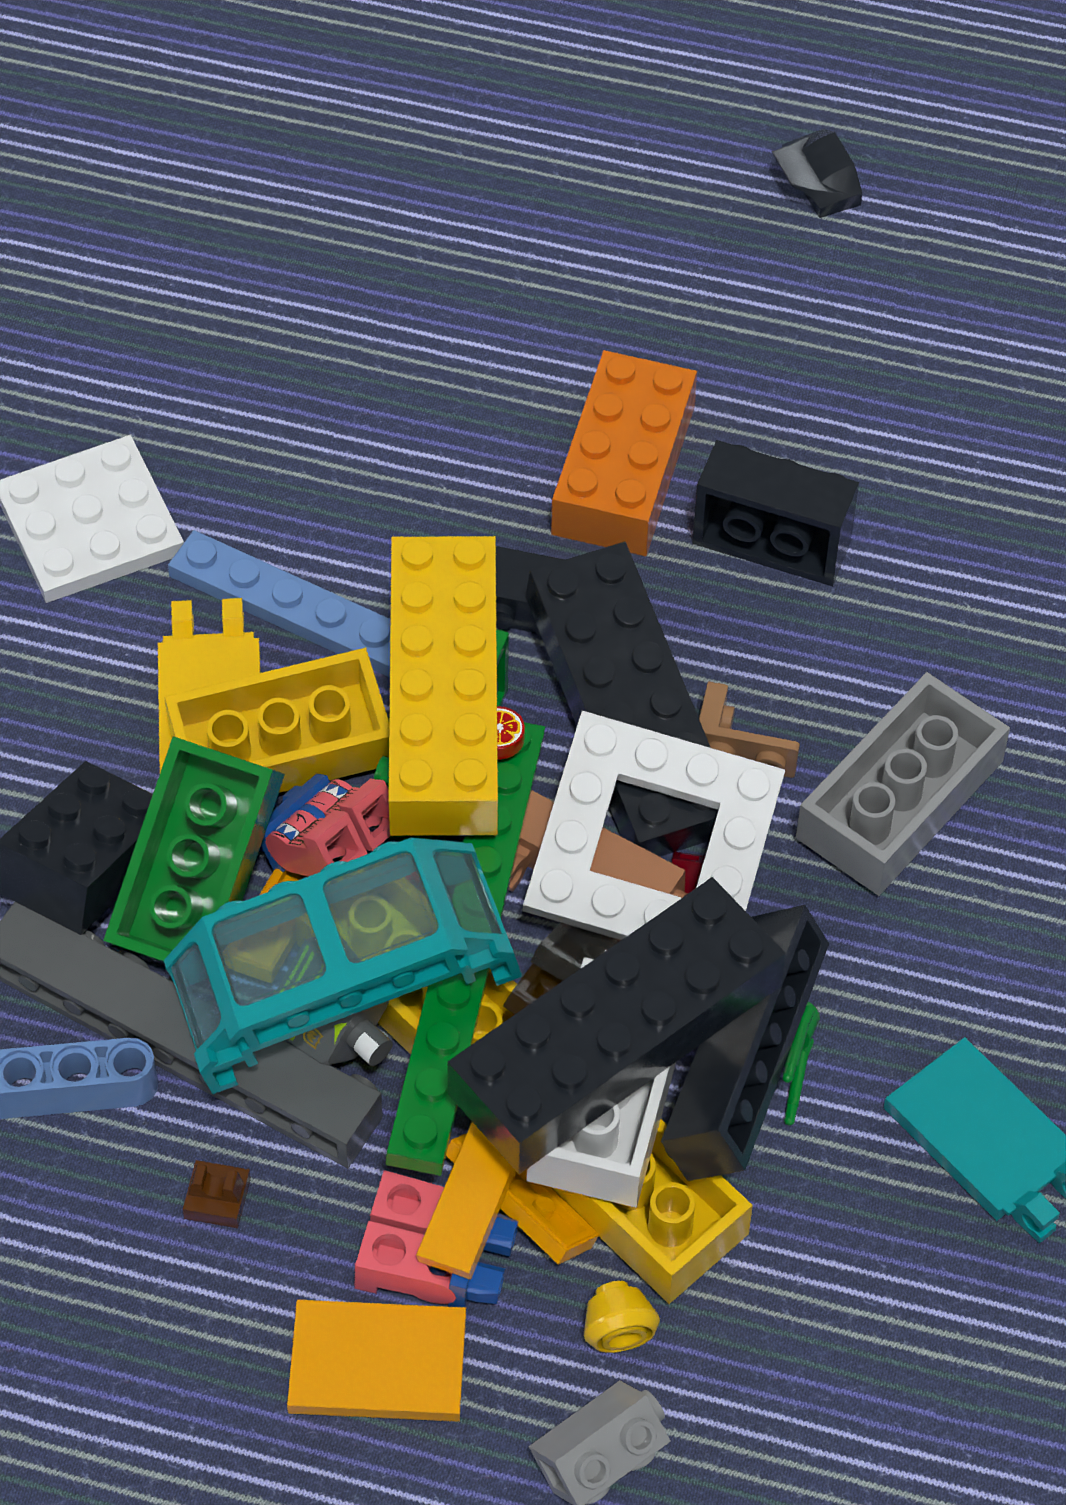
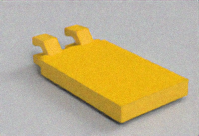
(202, 659)

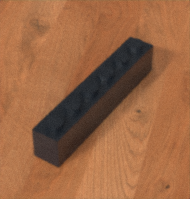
(742, 1063)

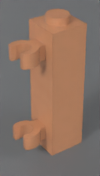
(612, 858)

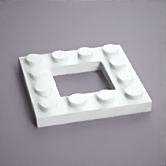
(613, 751)

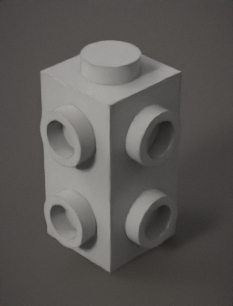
(601, 1443)

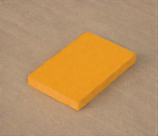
(377, 1360)

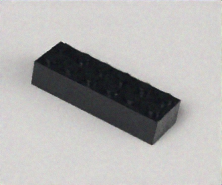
(620, 668)
(615, 1024)

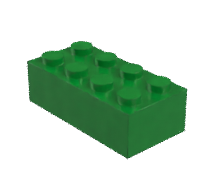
(192, 846)

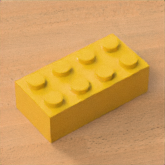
(292, 718)

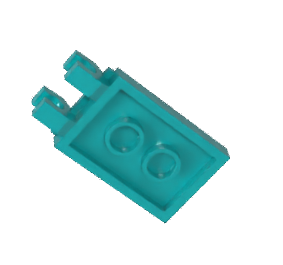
(985, 1136)

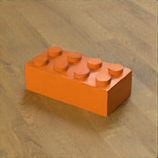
(624, 452)

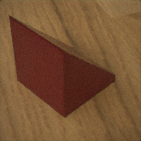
(692, 865)

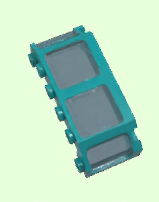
(334, 948)

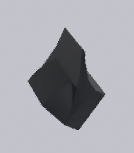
(822, 171)

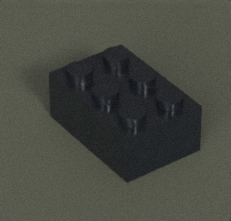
(774, 512)
(74, 847)

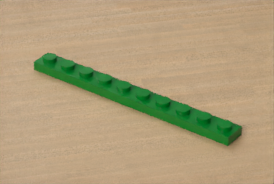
(451, 1005)

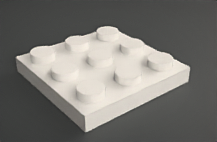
(89, 518)

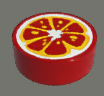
(509, 732)

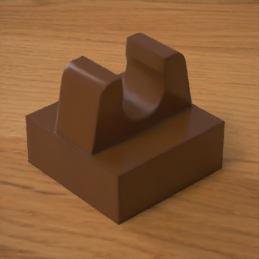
(216, 1194)

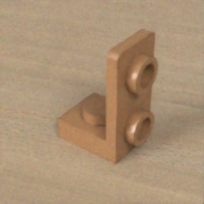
(717, 724)

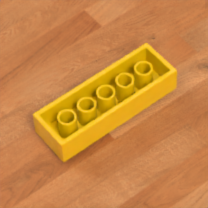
(443, 686)

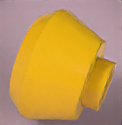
(619, 1318)

